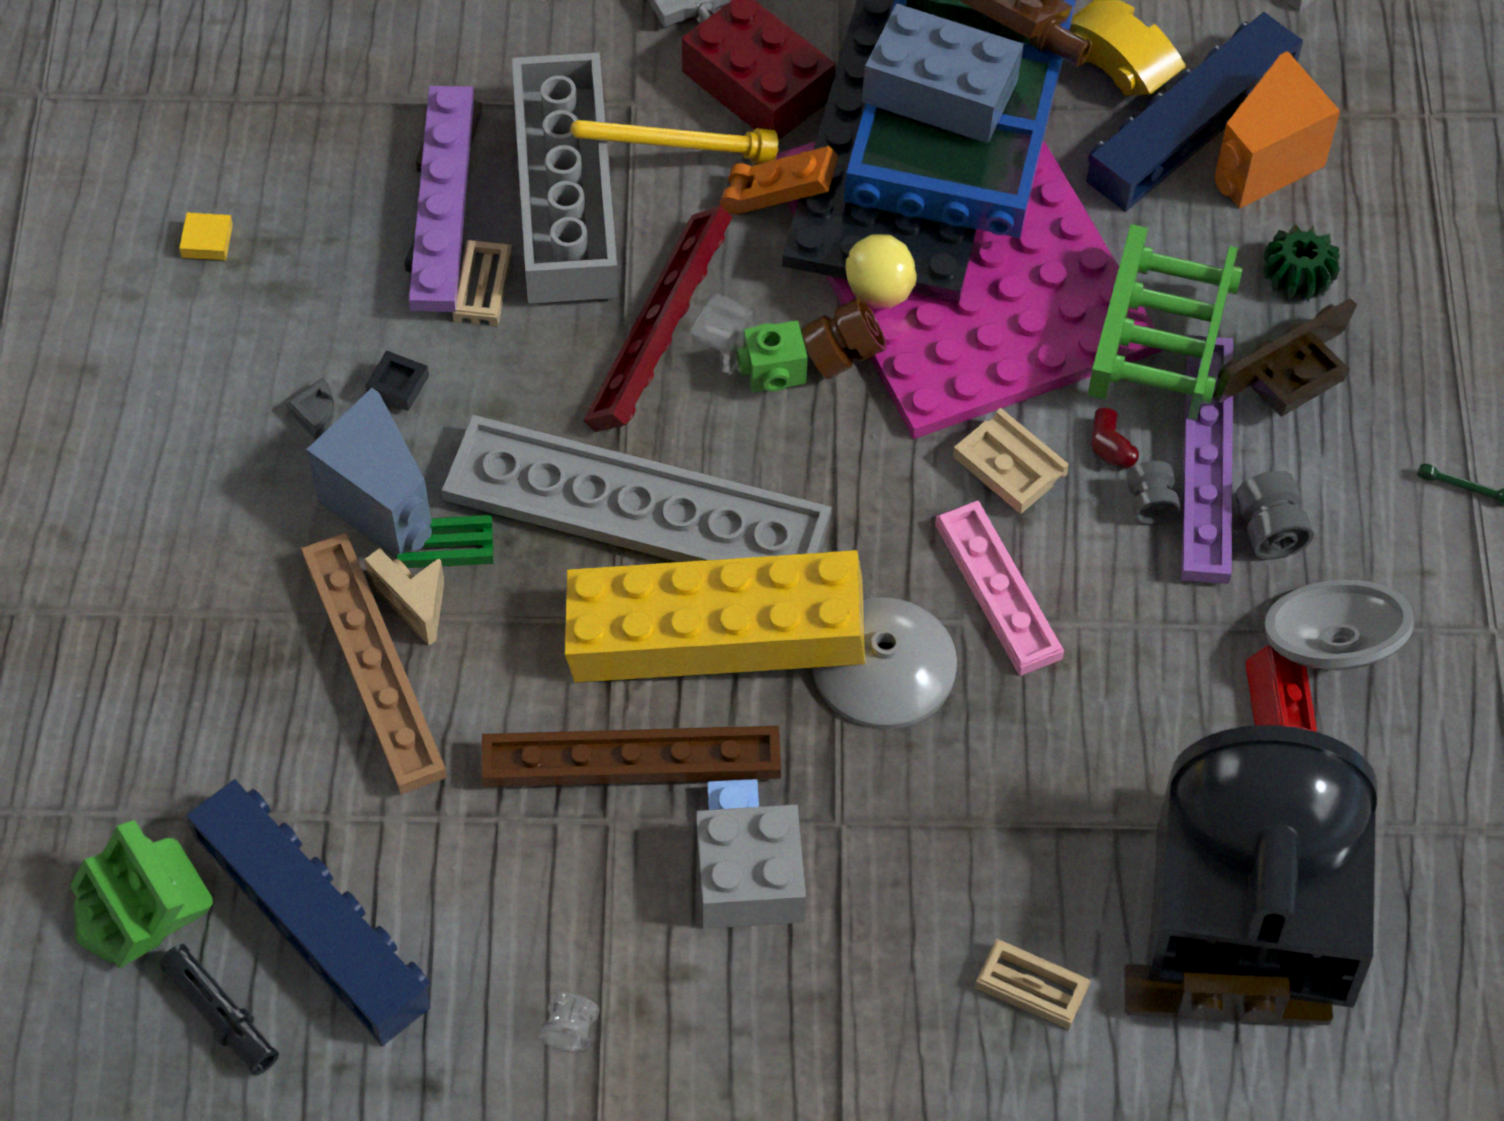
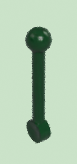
(1431, 473)

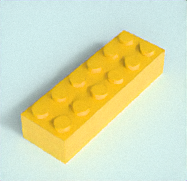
(715, 616)

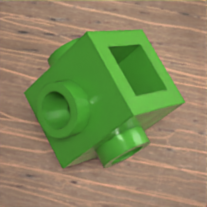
(773, 356)

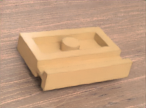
(1010, 460)

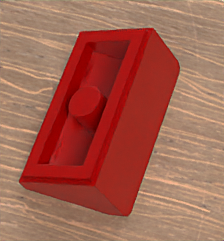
(1279, 691)

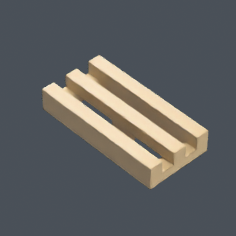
(478, 311)
(1025, 1000)

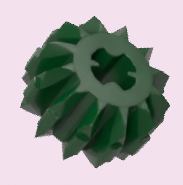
(1301, 262)

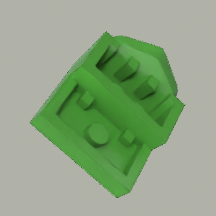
(135, 895)

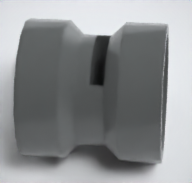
(1153, 492)

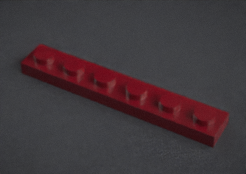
(657, 320)

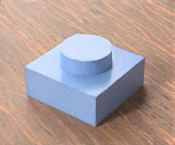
(732, 794)

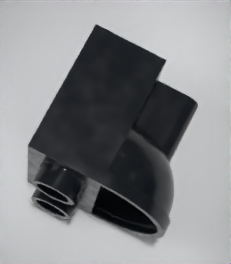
(1267, 863)

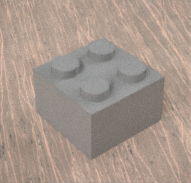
(750, 866)

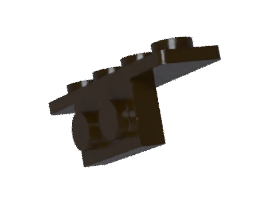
(1292, 366)
(1219, 998)

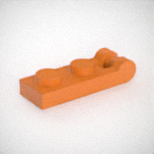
(779, 180)

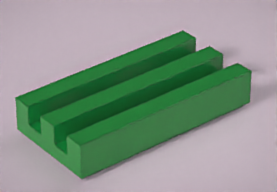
(454, 532)

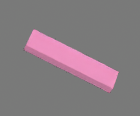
(999, 588)

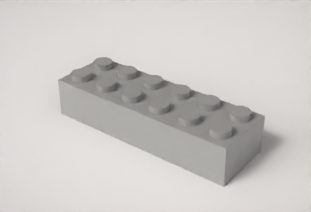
(563, 180)

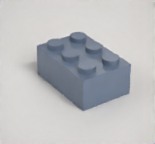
(942, 73)

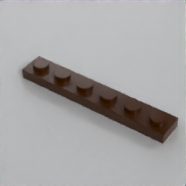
(631, 756)

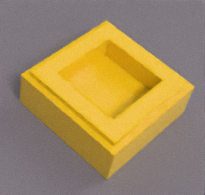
(206, 236)

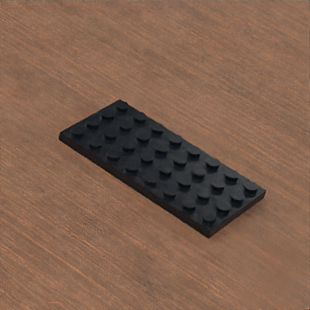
(828, 228)

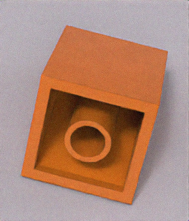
(1276, 134)

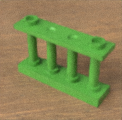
(1130, 295)

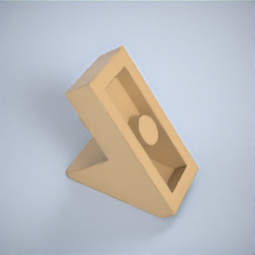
(413, 598)

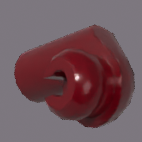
(1110, 444)

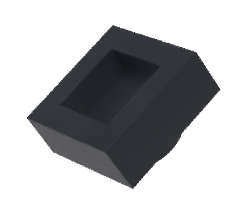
(398, 380)

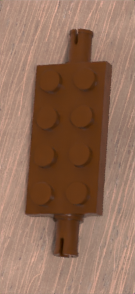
(1040, 23)

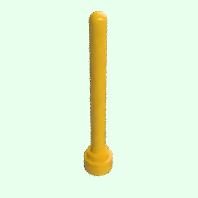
(757, 145)

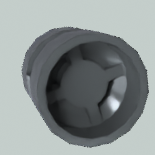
(1273, 515)

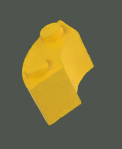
(1125, 48)

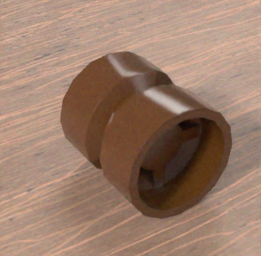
(841, 339)

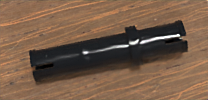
(254, 1049)

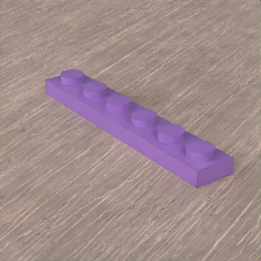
(442, 199)
(1207, 479)

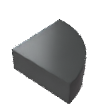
(313, 408)

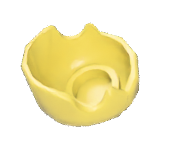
(881, 271)

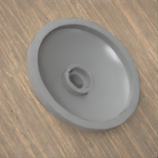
(1339, 624)
(894, 684)

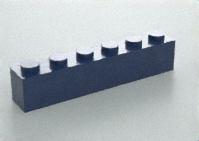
(1188, 113)
(310, 911)

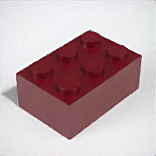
(757, 67)

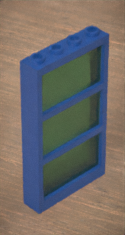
(949, 176)

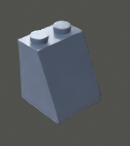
(371, 477)

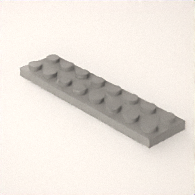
(626, 498)

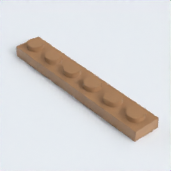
(374, 664)

